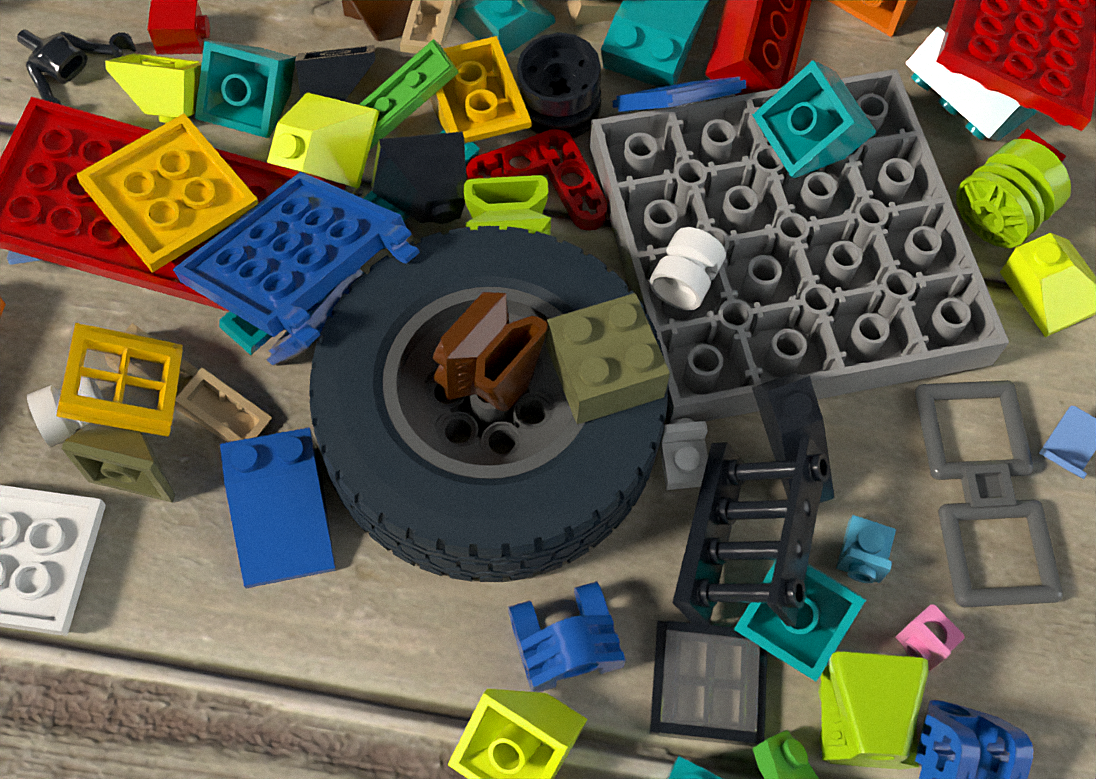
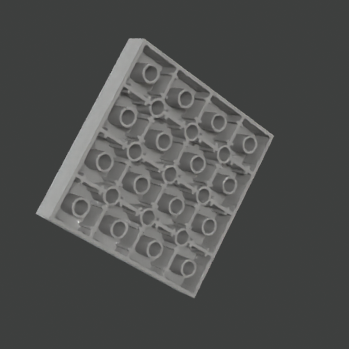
(823, 272)

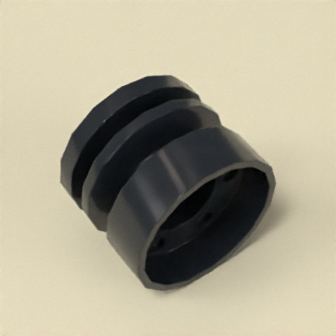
(560, 83)

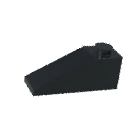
(788, 413)

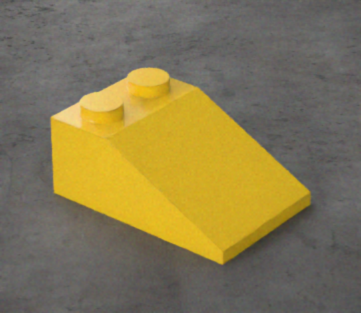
(483, 94)

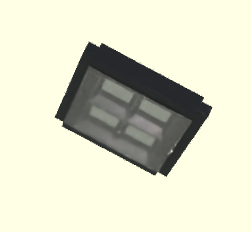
(708, 685)

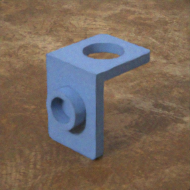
(1072, 441)

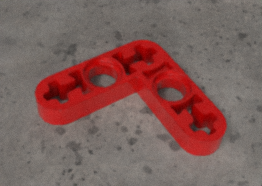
(547, 162)

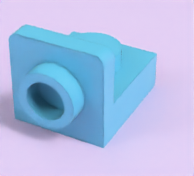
(866, 550)

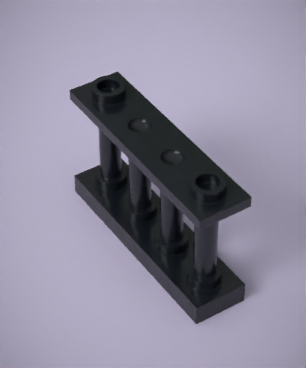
(718, 510)

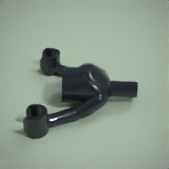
(65, 56)

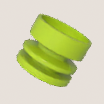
(1013, 193)

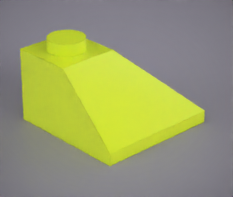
(158, 83)
(325, 139)
(1051, 282)
(516, 736)

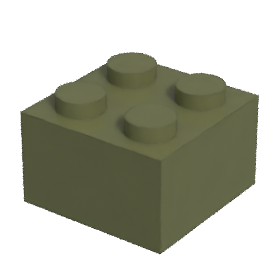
(606, 358)

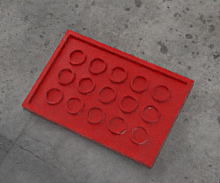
(1028, 51)

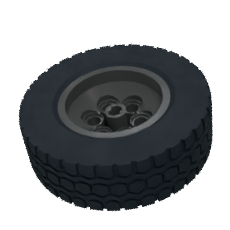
(389, 435)

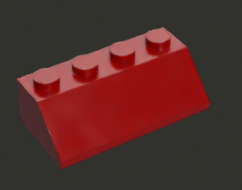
(759, 42)

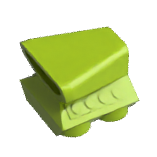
(508, 202)
(871, 709)

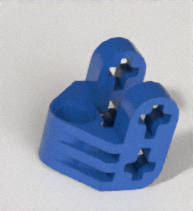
(569, 645)
(971, 745)

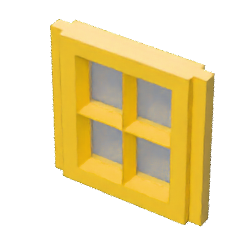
(120, 380)

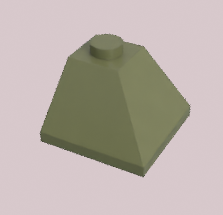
(118, 460)

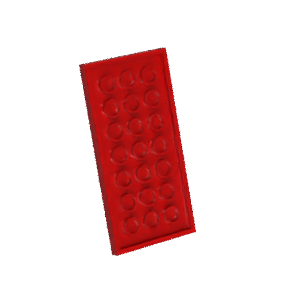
(57, 221)

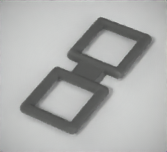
(987, 495)

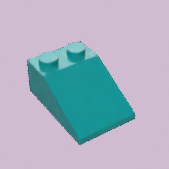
(652, 39)

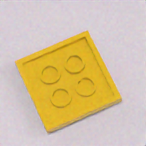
(167, 191)

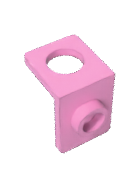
(922, 643)

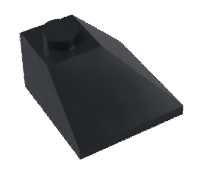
(333, 71)
(422, 175)

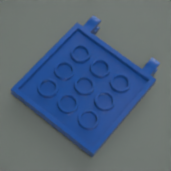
(293, 254)

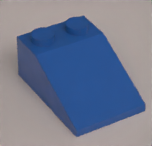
(277, 507)

